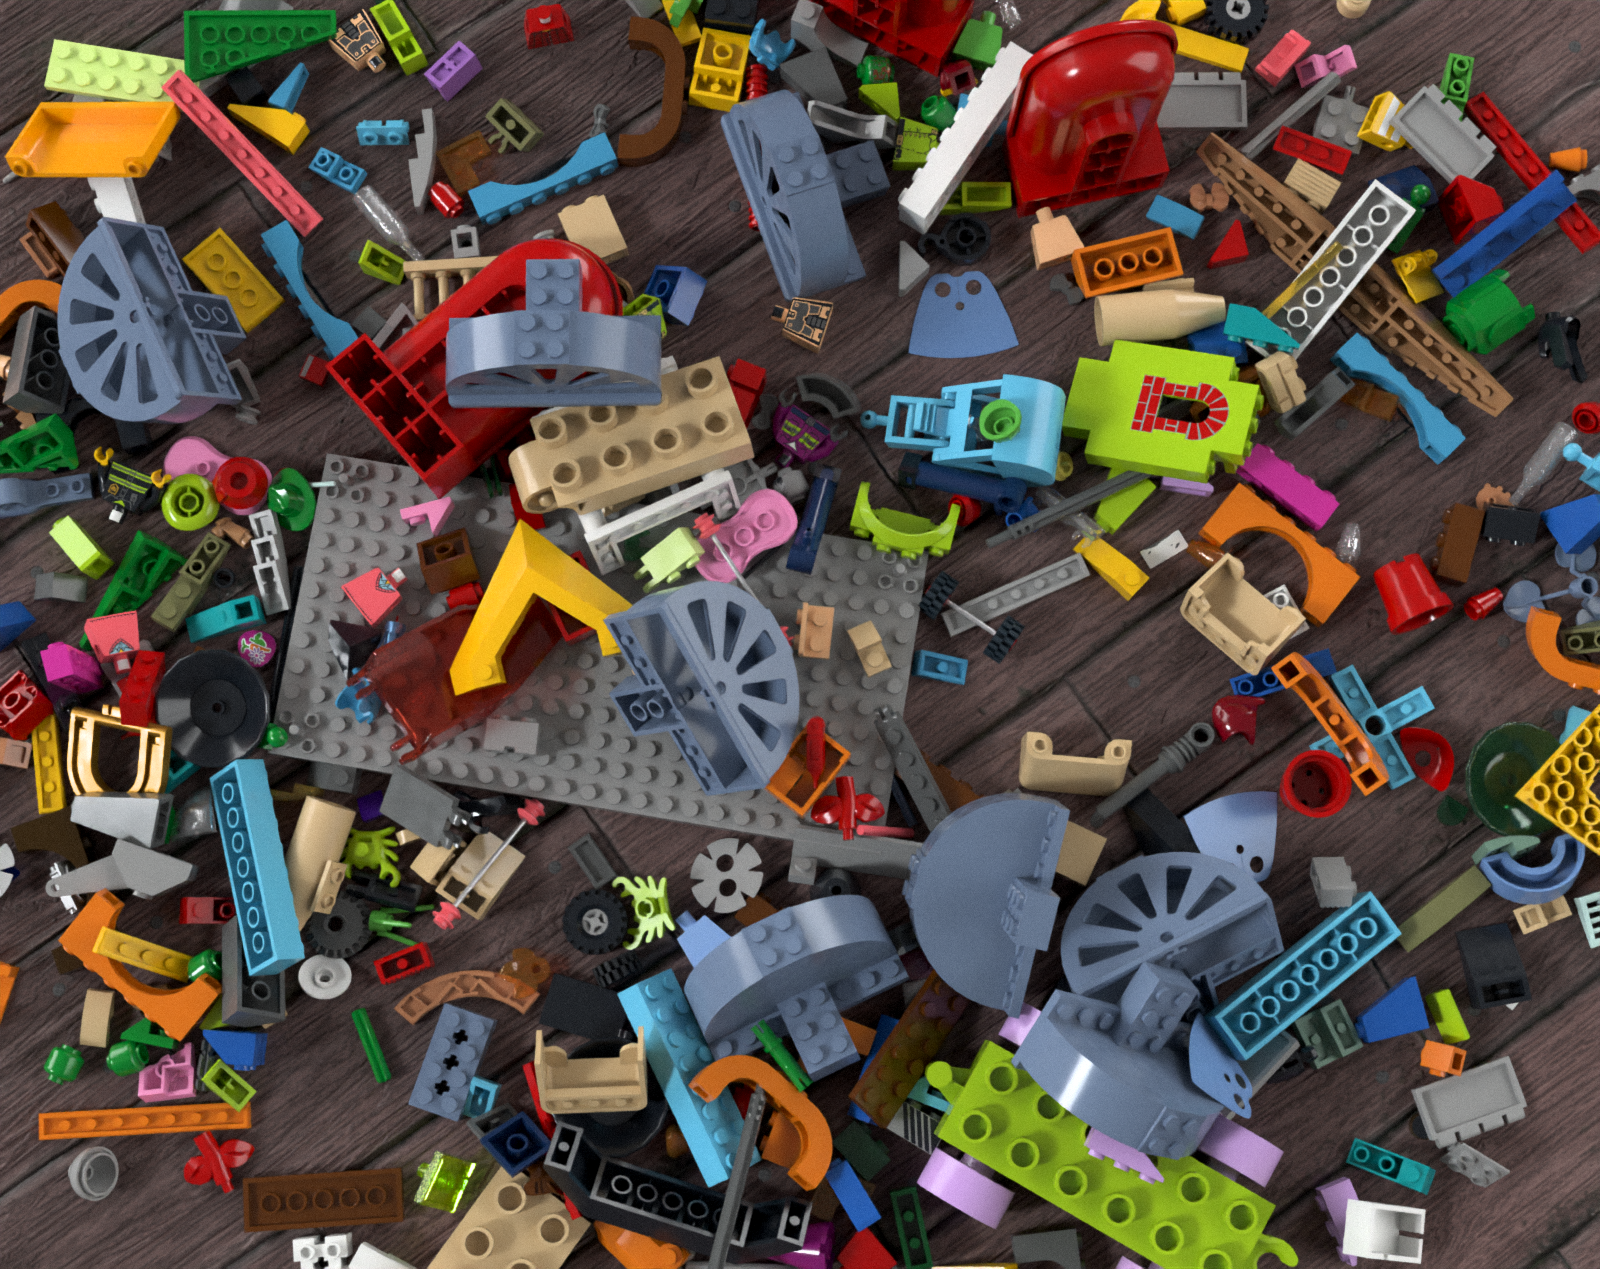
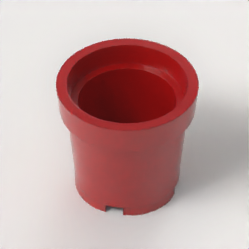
(1410, 594)
(1326, 773)

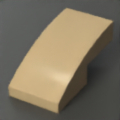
(1540, 915)
(96, 1017)

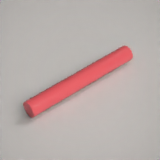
(884, 831)

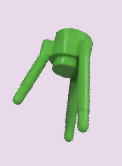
(383, 921)

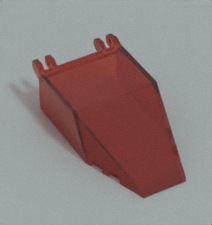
(416, 681)

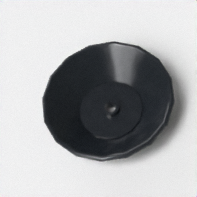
(188, 704)
(619, 1132)

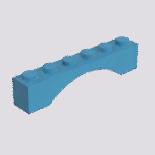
(497, 200)
(288, 253)
(1435, 433)

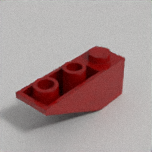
(206, 910)

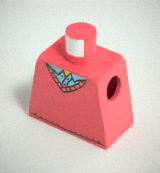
(375, 594)
(114, 639)

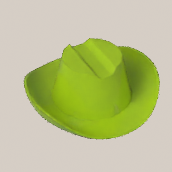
(190, 502)

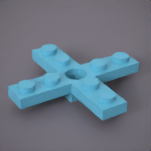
(1391, 716)

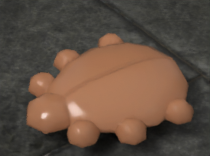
(1492, 495)

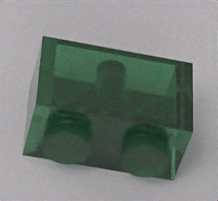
(861, 1149)

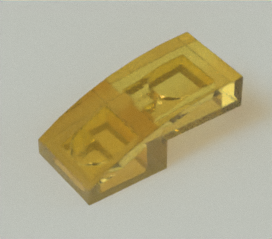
(299, 793)

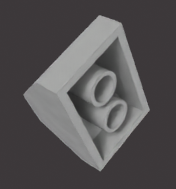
(131, 867)

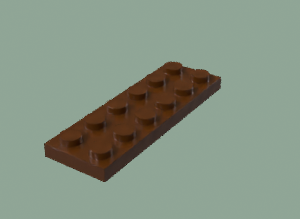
(908, 1050)
(323, 1199)

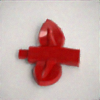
(847, 807)
(216, 1160)

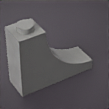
(815, 30)

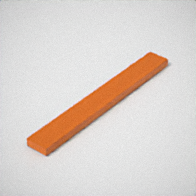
(143, 1121)

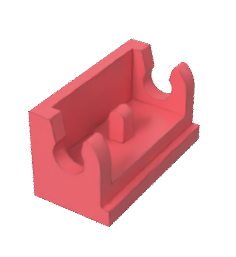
(1283, 57)

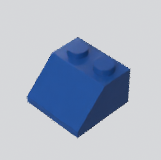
(678, 292)
(1213, 341)
(238, 1048)

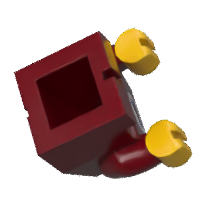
(957, 77)

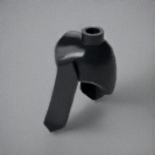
(1561, 336)
(484, 808)

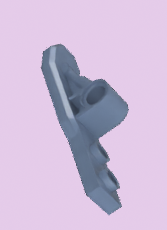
(28, 496)

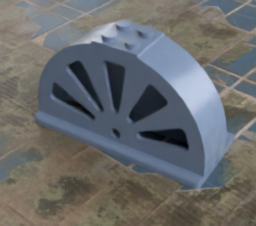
(810, 193)
(139, 333)
(553, 336)
(712, 677)
(986, 894)
(1173, 913)
(798, 978)
(1124, 1063)

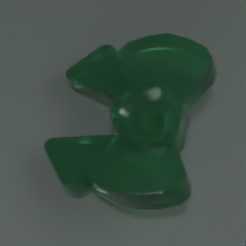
(632, 549)

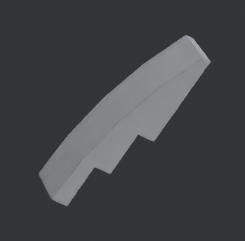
(423, 167)
(271, 561)

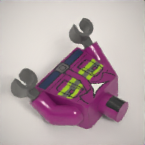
(801, 435)

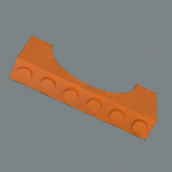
(1327, 576)
(172, 1009)
(784, 1141)

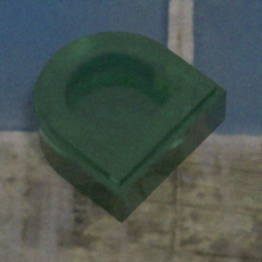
(1450, 811)

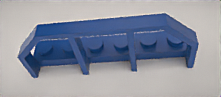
(1505, 234)

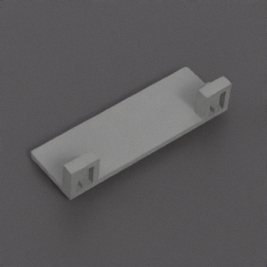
(806, 856)

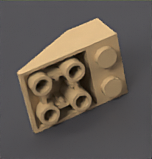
(490, 885)

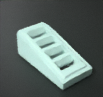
(1584, 911)

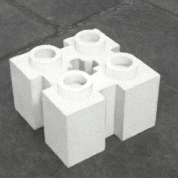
(334, 1249)

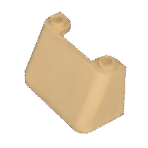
(1239, 616)
(1072, 774)

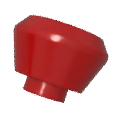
(1587, 417)
(969, 509)

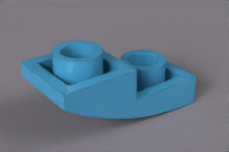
(337, 170)
(1174, 215)

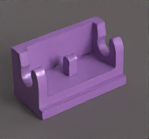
(453, 70)

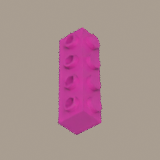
(1288, 487)
(71, 668)

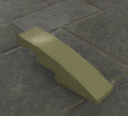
(1442, 907)

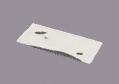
(1164, 549)

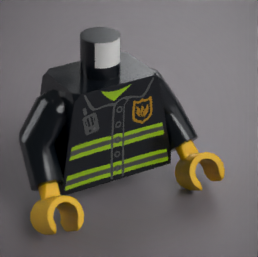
(127, 487)

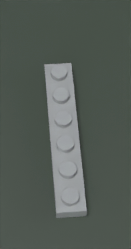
(1017, 594)

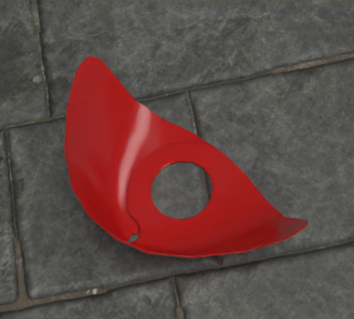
(1440, 770)

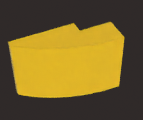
(719, 69)

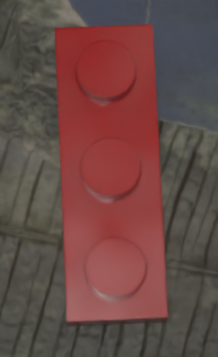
(1312, 150)

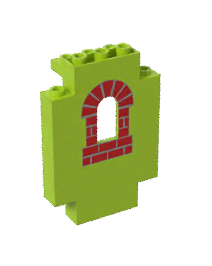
(1120, 402)

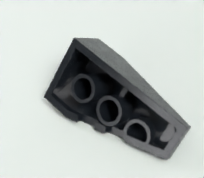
(1157, 827)

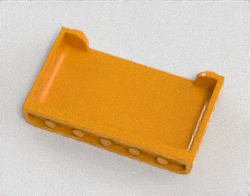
(92, 139)

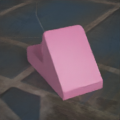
(436, 511)

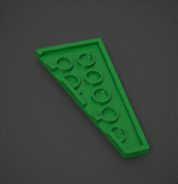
(238, 38)

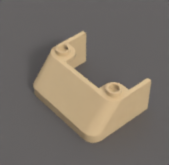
(591, 1083)

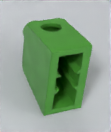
(979, 42)

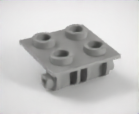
(1473, 1164)

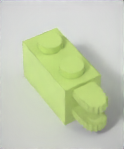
(670, 558)

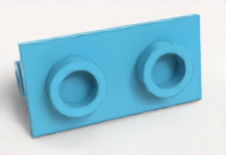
(375, 134)

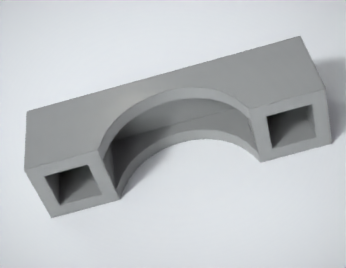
(1580, 187)

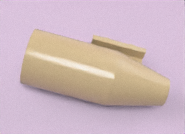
(1157, 313)
(315, 856)

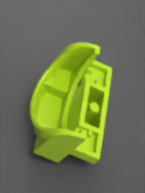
(901, 530)

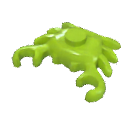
(371, 850)
(650, 908)

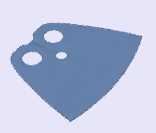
(953, 333)
(1237, 820)
(1209, 1063)

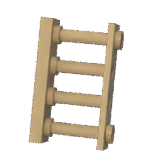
(442, 270)

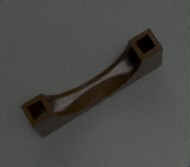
(60, 835)

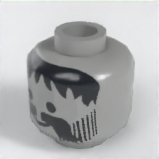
(792, 485)

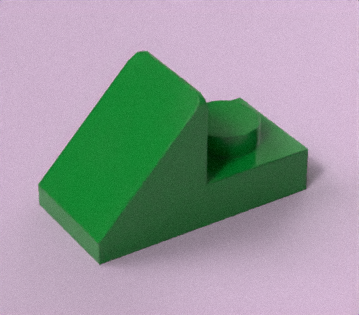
(145, 1033)

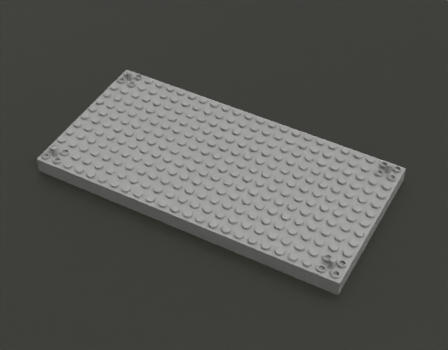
(584, 743)

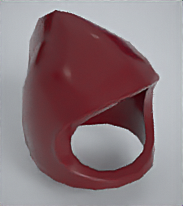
(1236, 715)

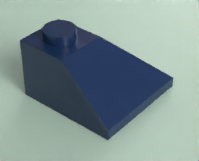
(1403, 181)
(516, 1144)

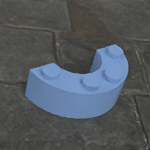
(1536, 884)

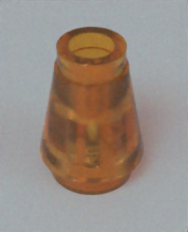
(1205, 553)

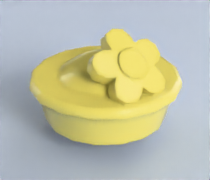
(1064, 466)

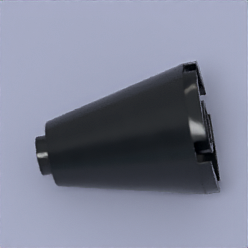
(831, 878)

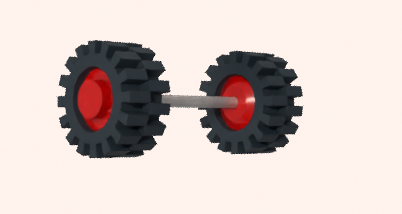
(939, 594)

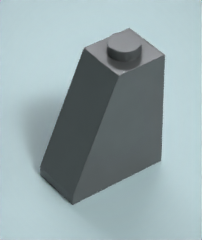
(814, 78)

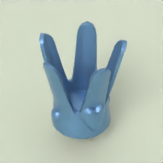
(392, 631)

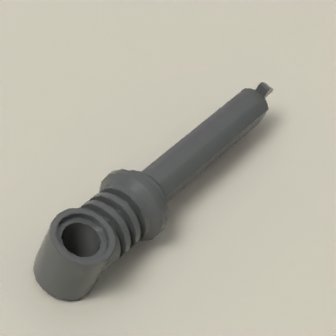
(1170, 760)

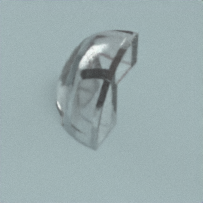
(194, 816)

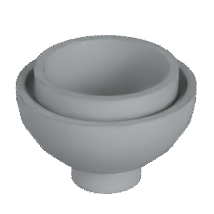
(94, 1173)

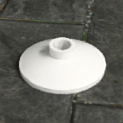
(324, 968)

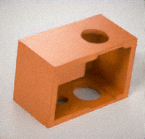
(793, 782)

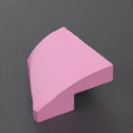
(170, 1077)

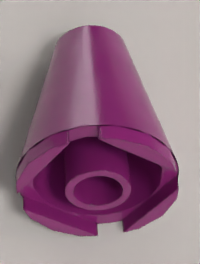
(816, 1248)

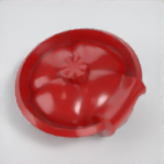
(240, 483)

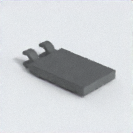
(423, 808)

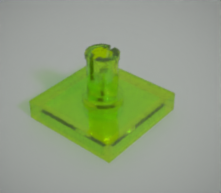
(443, 1181)

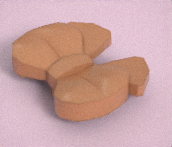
(1217, 199)

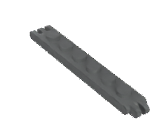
(911, 766)

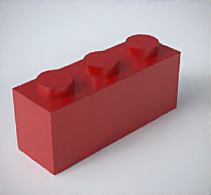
(141, 688)

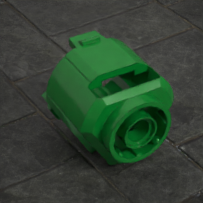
(1486, 314)

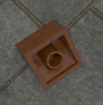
(448, 561)

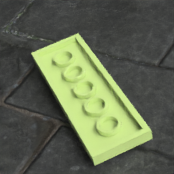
(110, 73)

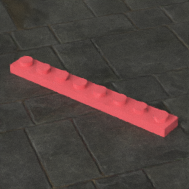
(242, 152)

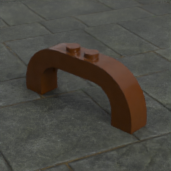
(652, 146)

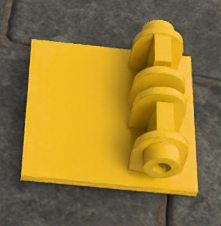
(1416, 274)

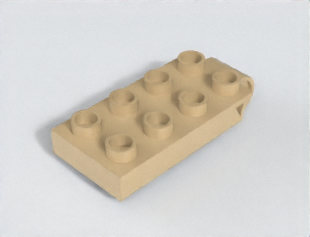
(617, 453)
(512, 1230)

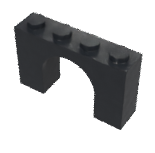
(133, 435)

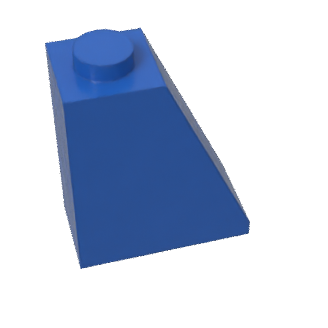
(1575, 523)
(13, 622)
(1393, 1013)
(852, 1194)

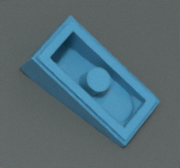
(289, 91)
(939, 667)

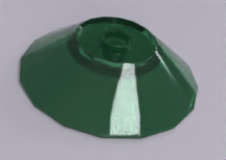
(1502, 752)

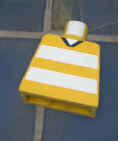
(1376, 124)

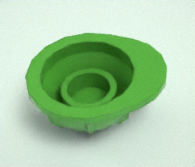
(1000, 421)

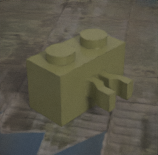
(514, 126)

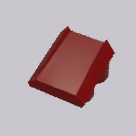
(22, 706)

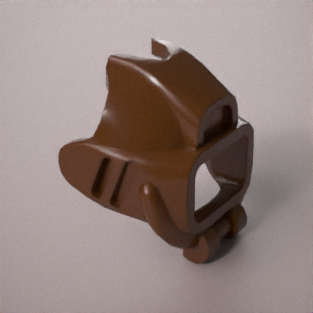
(540, 1181)

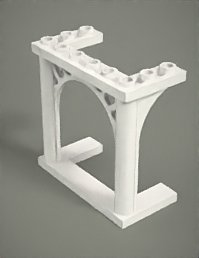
(604, 536)

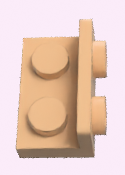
(815, 631)

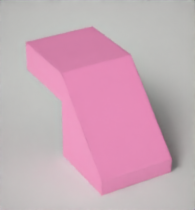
(1316, 67)

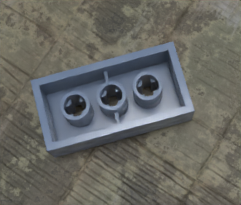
(436, 1068)

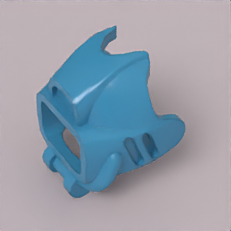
(769, 47)
(363, 708)

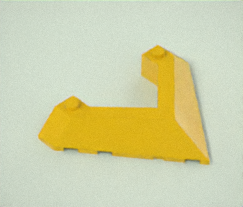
(526, 570)
(1563, 782)

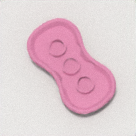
(199, 457)
(760, 524)

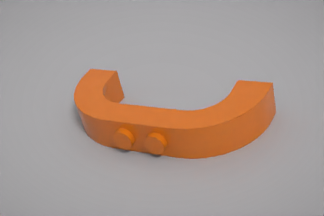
(23, 297)
(1541, 639)
(1305, 680)
(786, 1099)

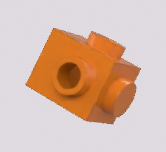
(1442, 1059)

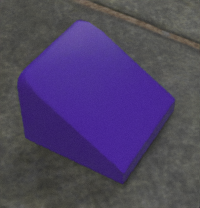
(370, 806)

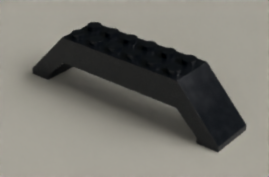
(668, 1206)

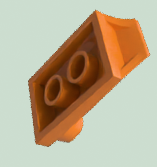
(638, 1250)

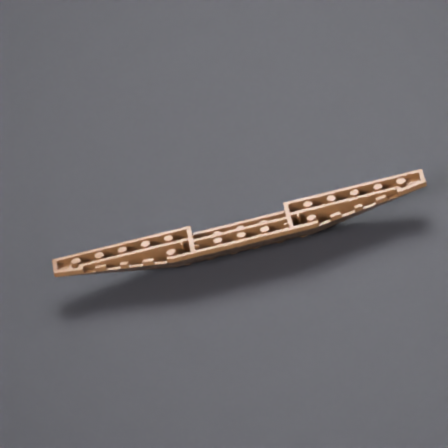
(1376, 303)

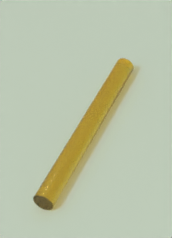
(1303, 279)

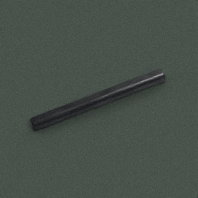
(285, 638)

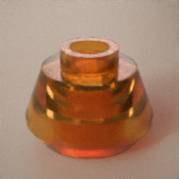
(675, 1141)

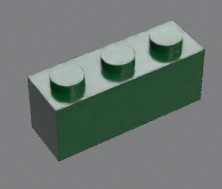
(911, 1227)

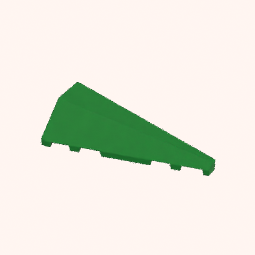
(41, 445)
(139, 574)

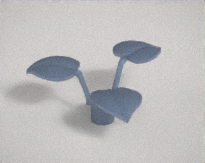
(1527, 594)

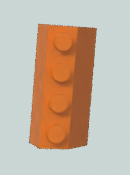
(1126, 263)

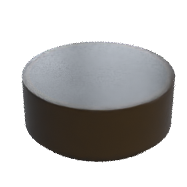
(1417, 1127)

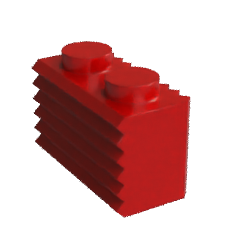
(404, 963)

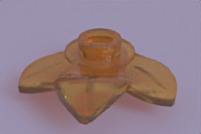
(521, 972)

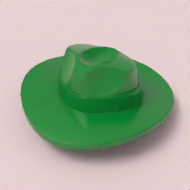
(292, 500)

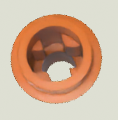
(1570, 159)

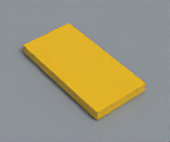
(231, 274)

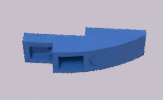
(1268, 683)

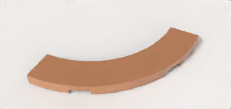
(460, 985)

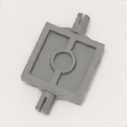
(1340, 121)
(747, 478)

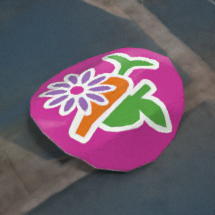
(256, 647)

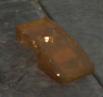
(1371, 400)

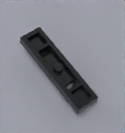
(61, 698)

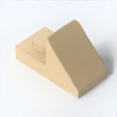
(869, 648)

